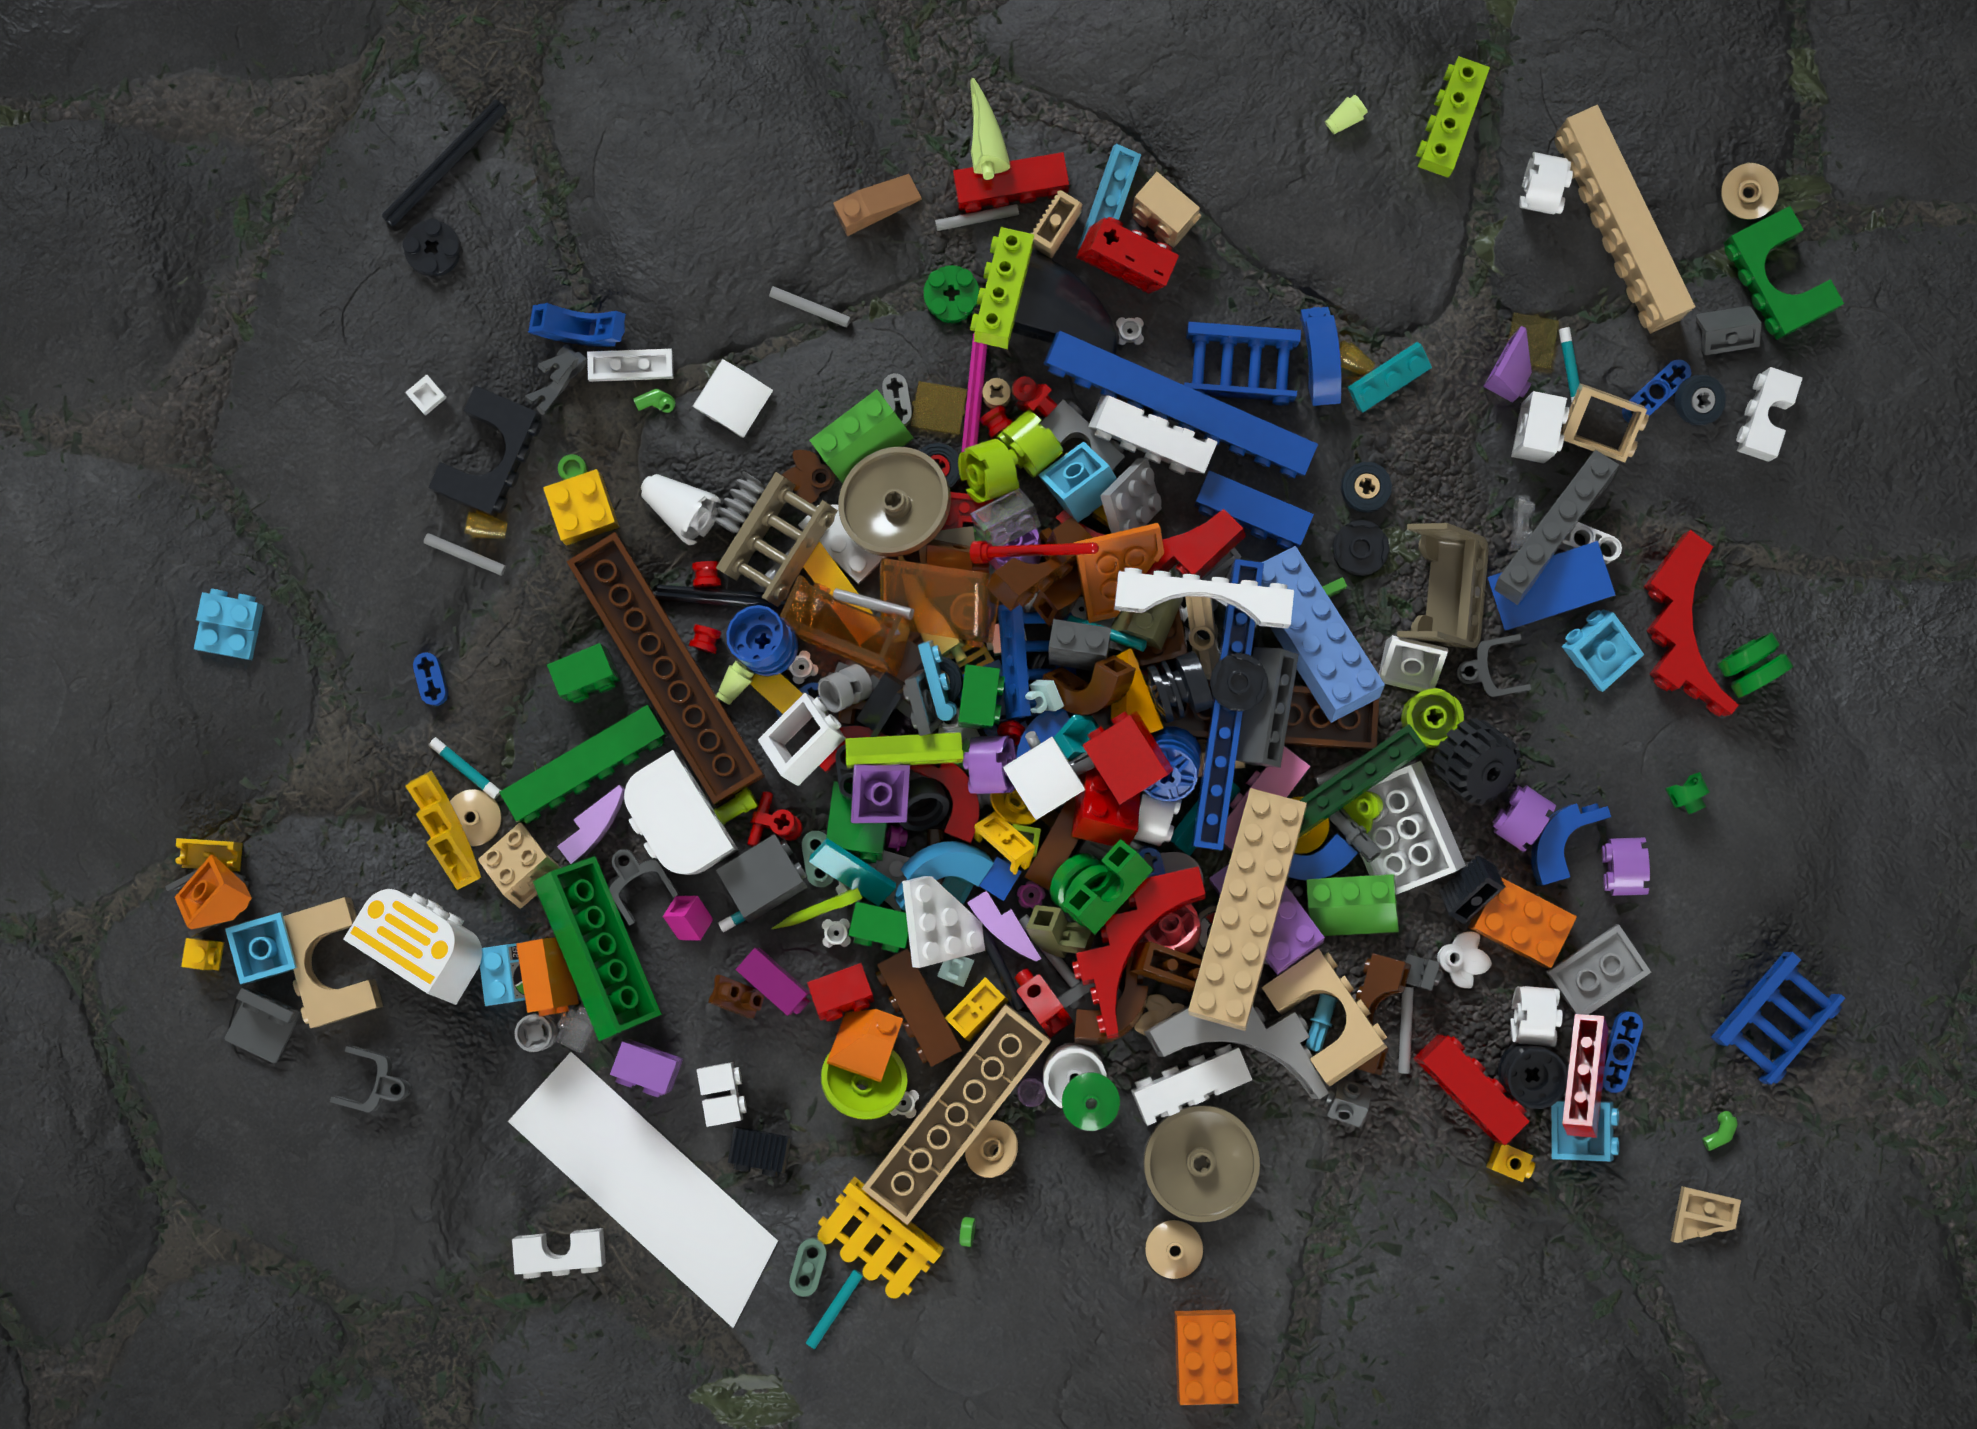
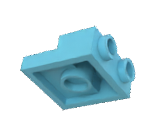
(228, 624)
(1602, 648)
(1585, 1148)

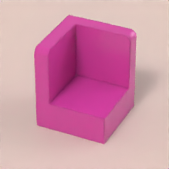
(688, 917)

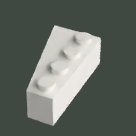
(1151, 435)
(1190, 1084)

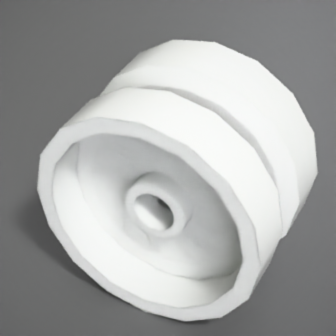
(1065, 1061)

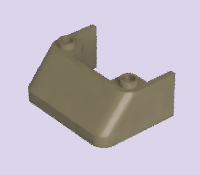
(1454, 586)

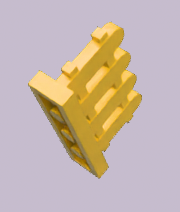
(924, 1246)

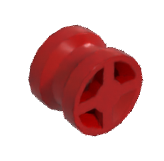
(996, 421)
(706, 574)
(705, 639)

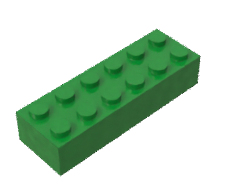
(596, 948)

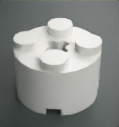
(1545, 183)
(1155, 819)
(1535, 1016)

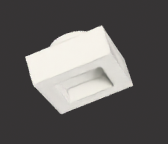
(426, 395)

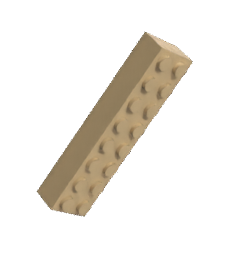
(1623, 220)
(1247, 909)
(956, 1114)

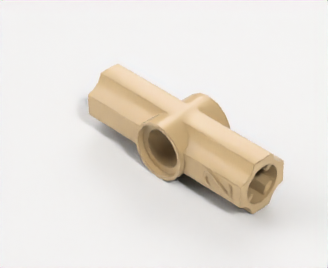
(1202, 618)

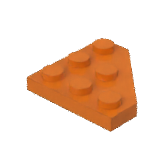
(1117, 551)

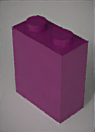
(774, 982)

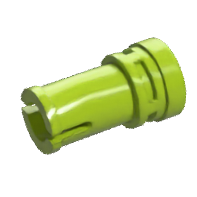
(743, 802)

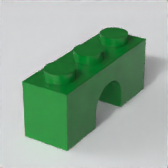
(1124, 875)

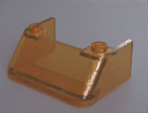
(845, 629)

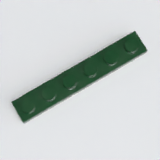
(1360, 776)

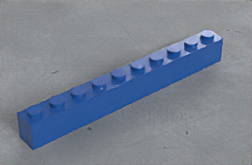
(1180, 404)
(1224, 726)

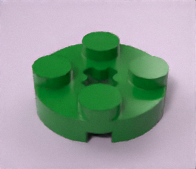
(939, 282)

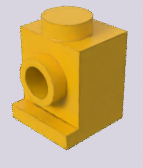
(202, 954)
(1501, 1158)

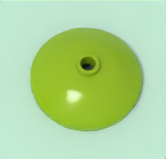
(874, 1101)

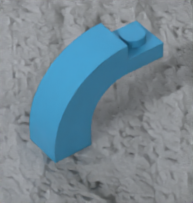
(945, 860)

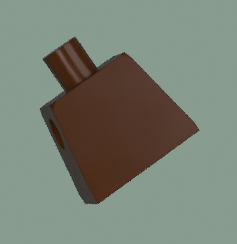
(952, 556)

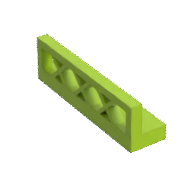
(905, 749)

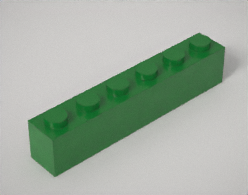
(584, 764)

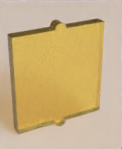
(1540, 335)
(938, 408)

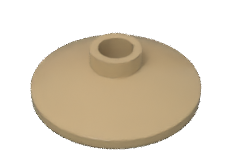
(1760, 181)
(486, 811)
(980, 1152)
(1163, 1238)

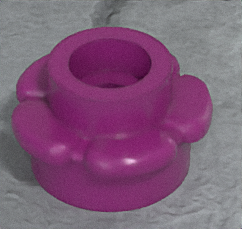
(896, 837)
(1030, 887)

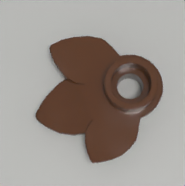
(805, 475)

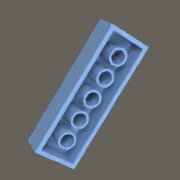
(1327, 650)

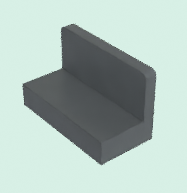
(1729, 330)

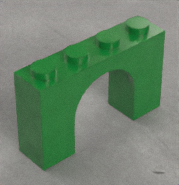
(1781, 311)

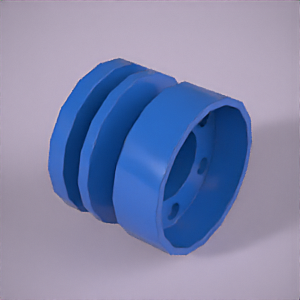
(762, 640)
(1184, 756)

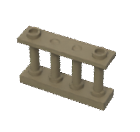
(756, 526)

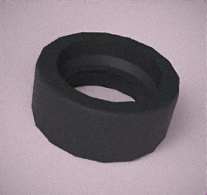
(931, 814)

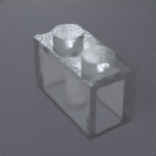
(1005, 519)

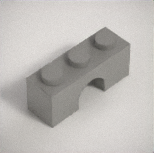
(1068, 423)

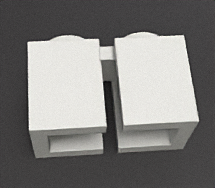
(722, 1108)

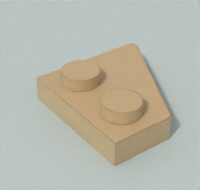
(1703, 1213)

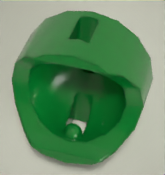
(1689, 794)

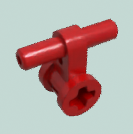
(775, 822)

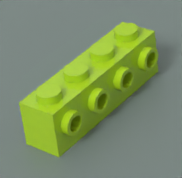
(1453, 116)
(1003, 287)

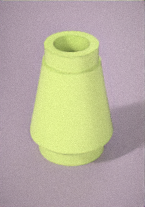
(1346, 115)
(734, 682)

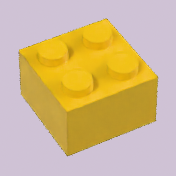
(581, 507)

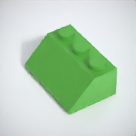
(860, 432)
(1353, 904)

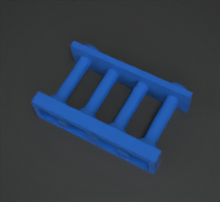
(1256, 339)
(1015, 662)
(1749, 1011)

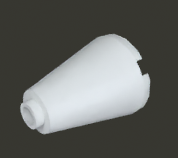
(681, 506)

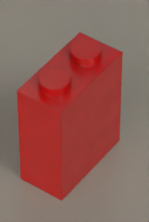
(1127, 756)

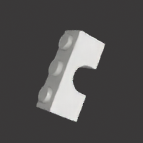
(1759, 435)
(533, 1255)

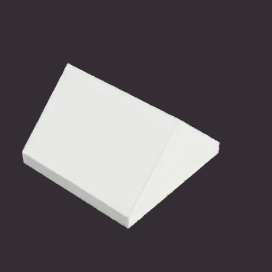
(1411, 663)

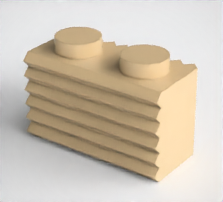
(1056, 223)

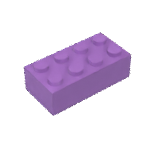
(1293, 931)

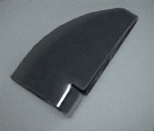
(1060, 301)

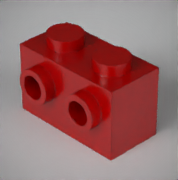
(841, 992)

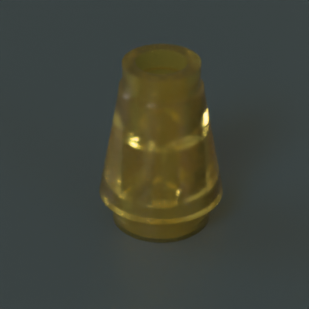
(1354, 359)
(485, 526)

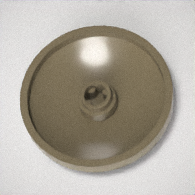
(894, 501)
(1201, 1163)

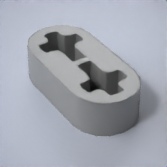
(904, 398)

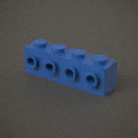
(1254, 510)

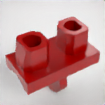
(1033, 396)

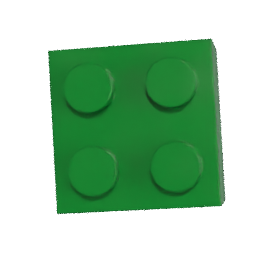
(584, 673)
(979, 697)
(879, 925)

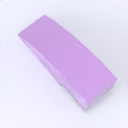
(593, 826)
(1004, 927)

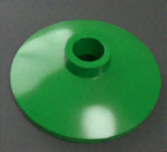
(1083, 1088)

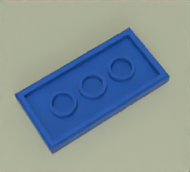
(1565, 584)

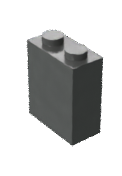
(1078, 644)
(763, 877)

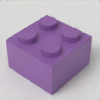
(646, 1067)

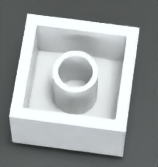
(1540, 427)

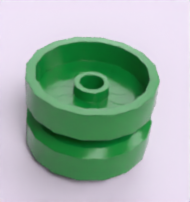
(1753, 661)
(1077, 869)

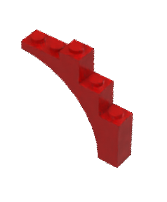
(1195, 550)
(1673, 627)
(1104, 965)

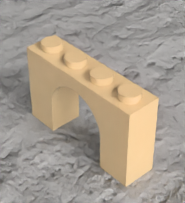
(322, 1003)
(1359, 1039)

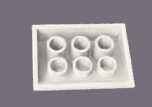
(1412, 831)

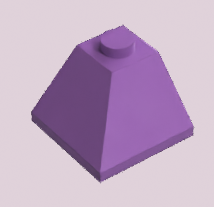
(1512, 368)
(880, 793)

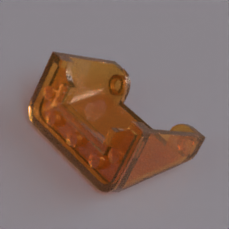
(943, 599)

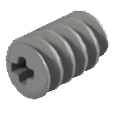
(741, 504)

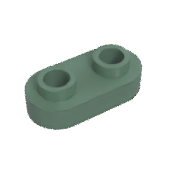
(810, 868)
(808, 1266)

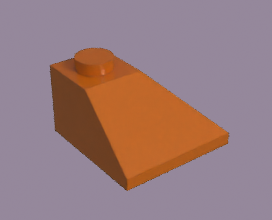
(212, 895)
(865, 1042)

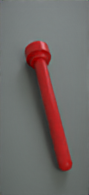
(983, 552)

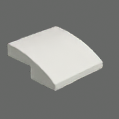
(732, 398)
(1044, 778)

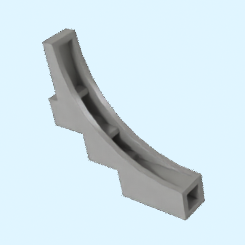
(1277, 1040)

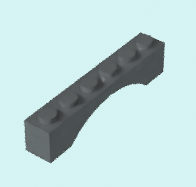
(1555, 527)

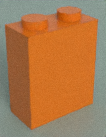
(546, 977)

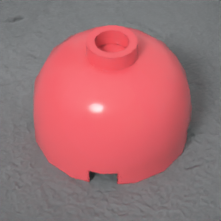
(1177, 930)

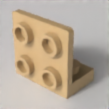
(516, 863)

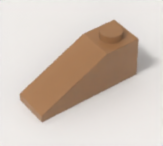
(875, 203)

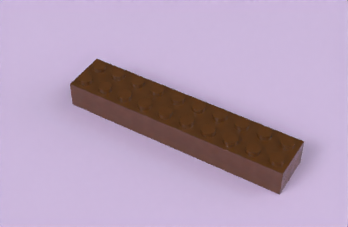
(665, 669)
(1305, 727)

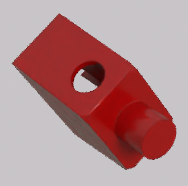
(1042, 1002)

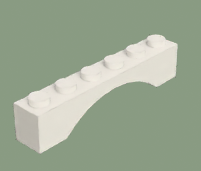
(1265, 605)

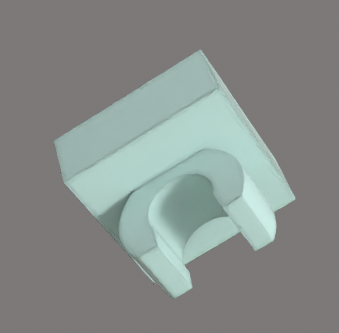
(1045, 695)
(956, 970)

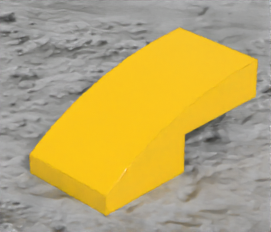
(776, 690)

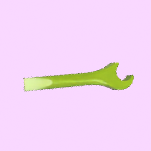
(839, 901)

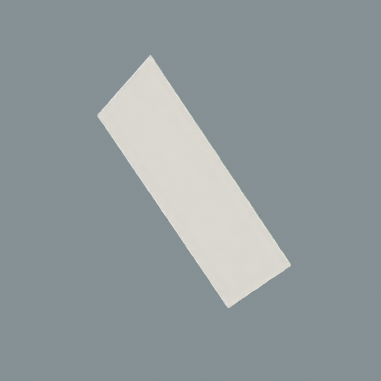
(647, 1186)

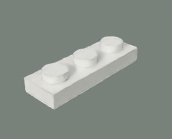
(630, 365)

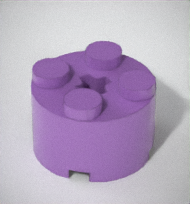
(986, 763)
(1523, 817)
(1626, 866)

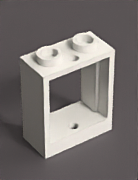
(814, 752)

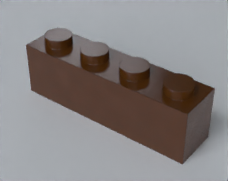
(1166, 965)
(919, 1008)

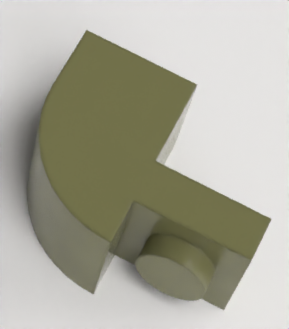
(1055, 934)

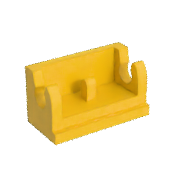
(1006, 841)
(196, 852)
(976, 1009)

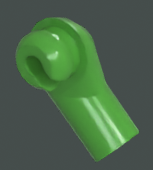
(656, 399)
(1725, 1132)

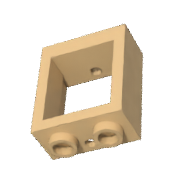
(1576, 412)

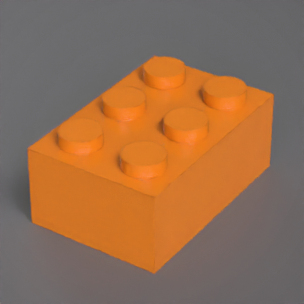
(1524, 924)
(1206, 1357)

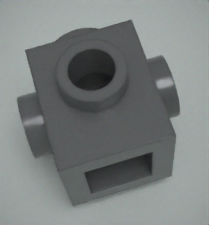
(1348, 1101)

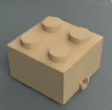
(1165, 210)

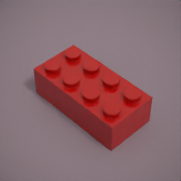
(1473, 1091)

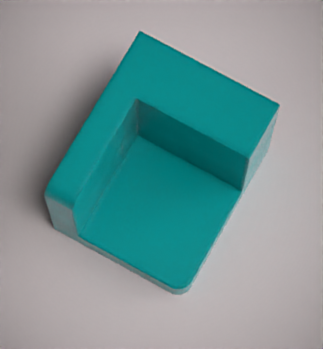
(1074, 735)

